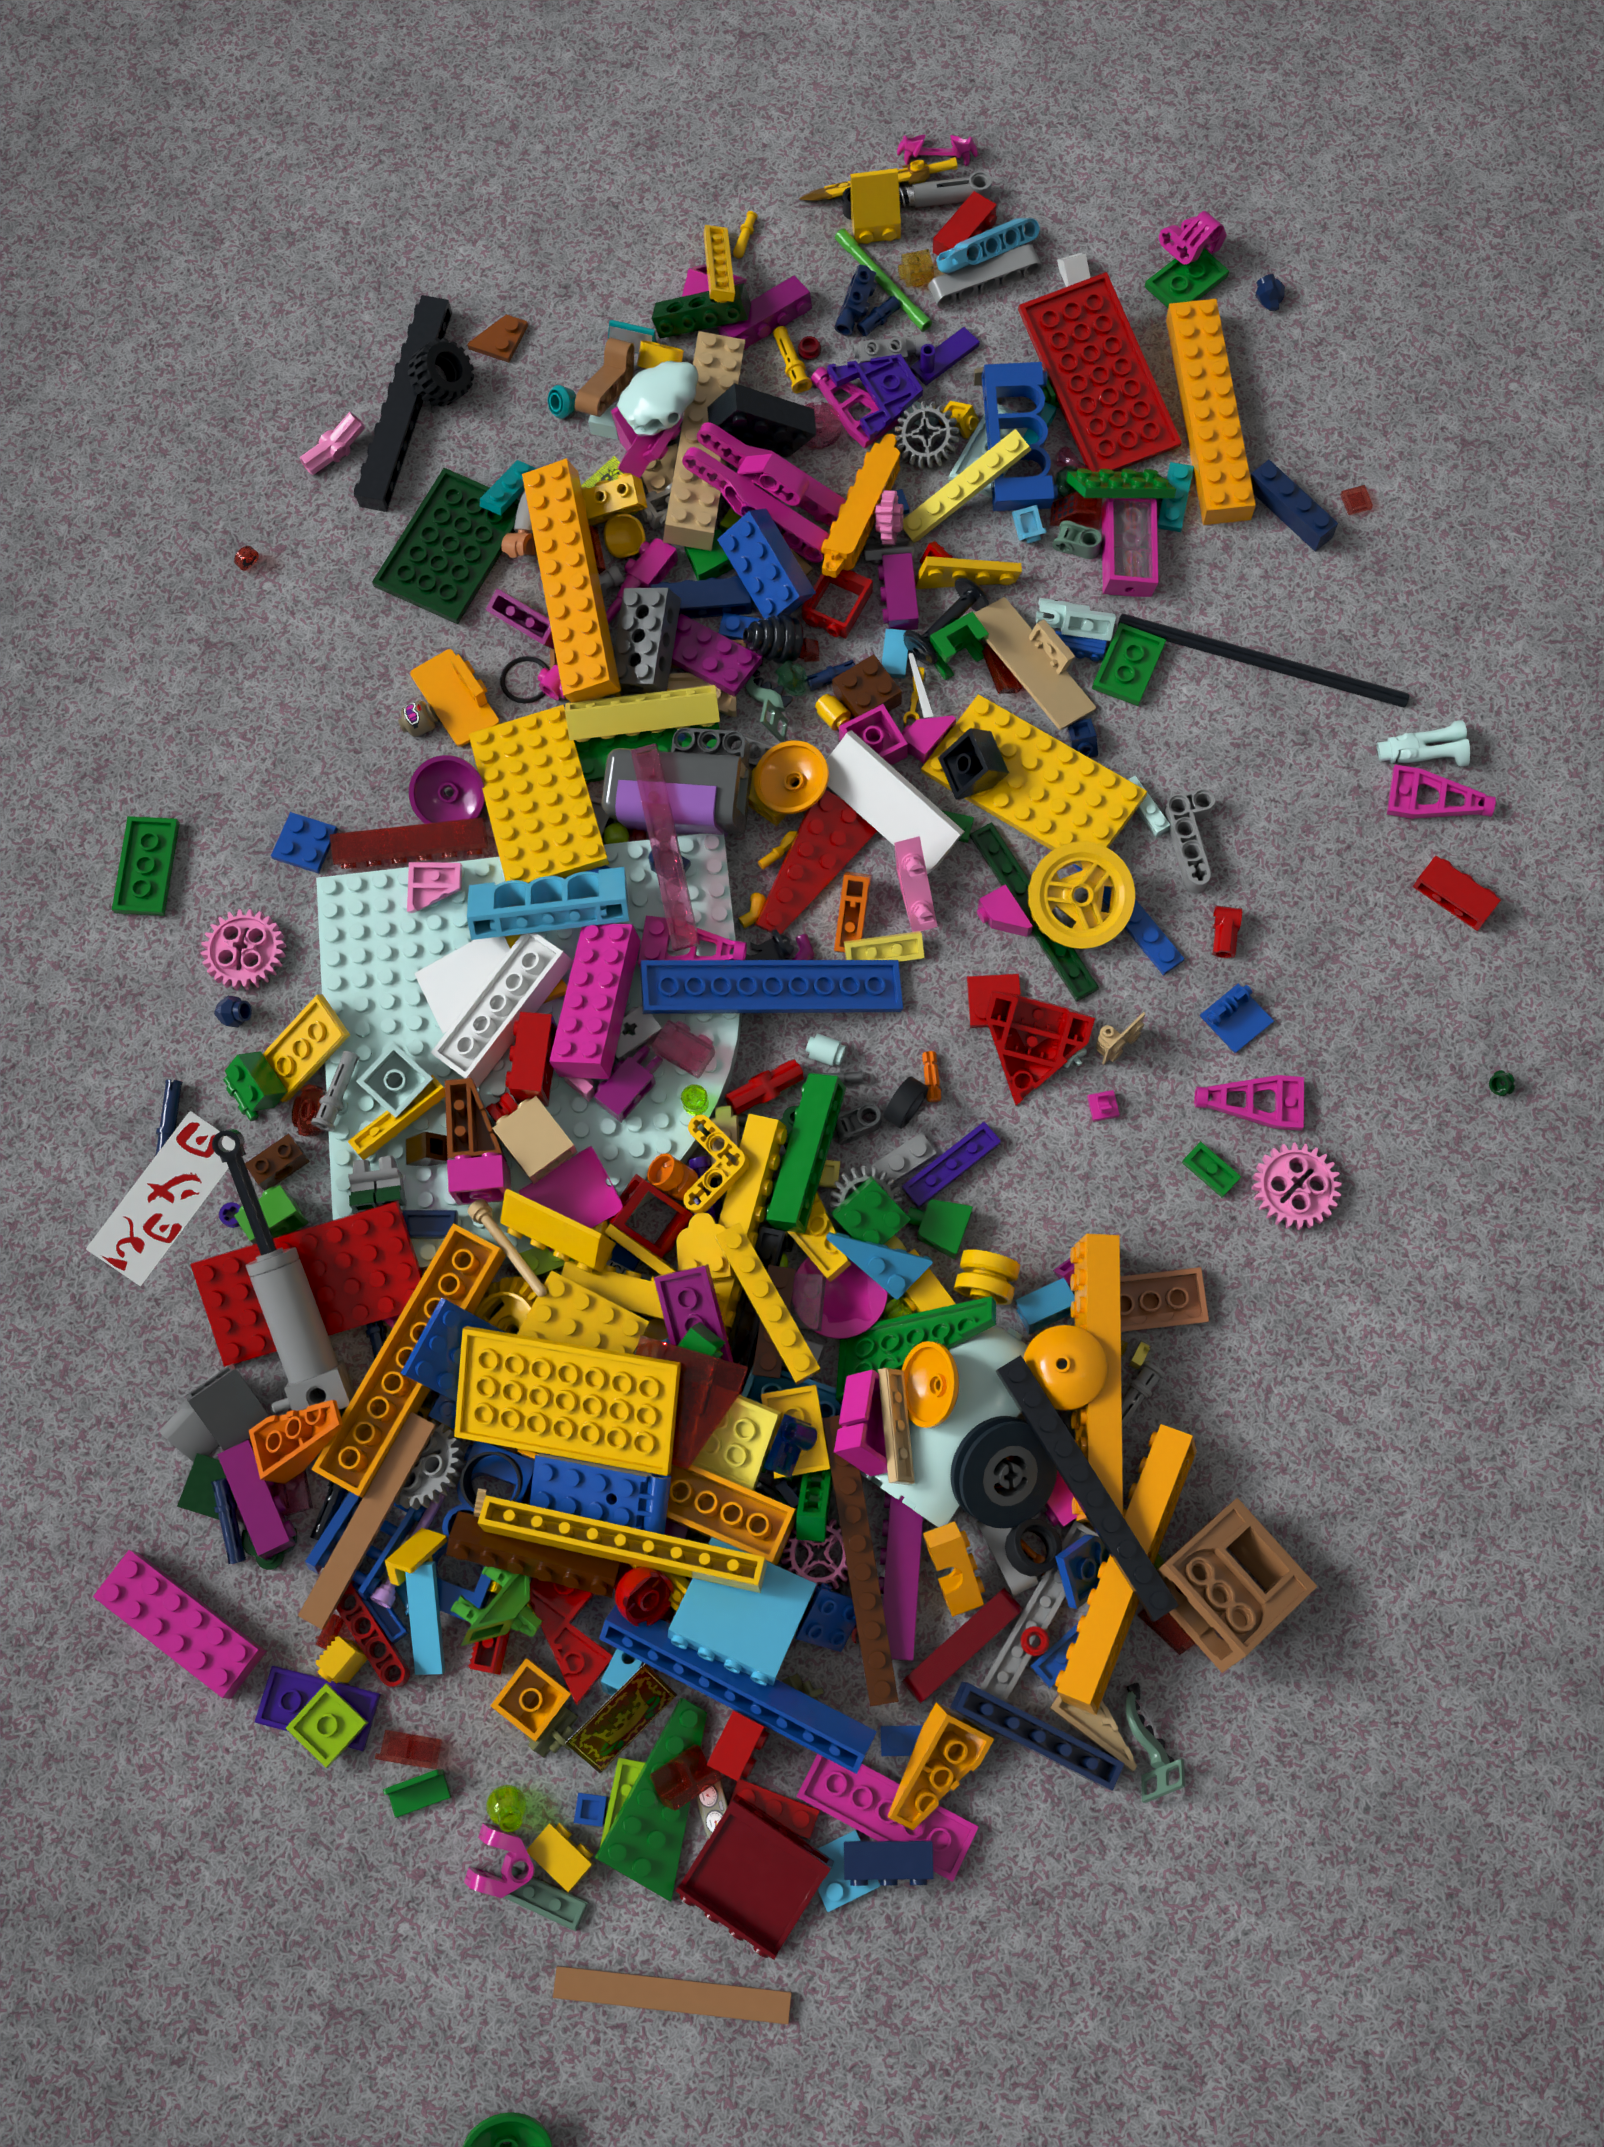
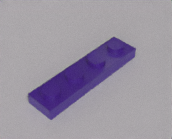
(951, 1165)

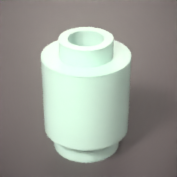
(826, 1050)

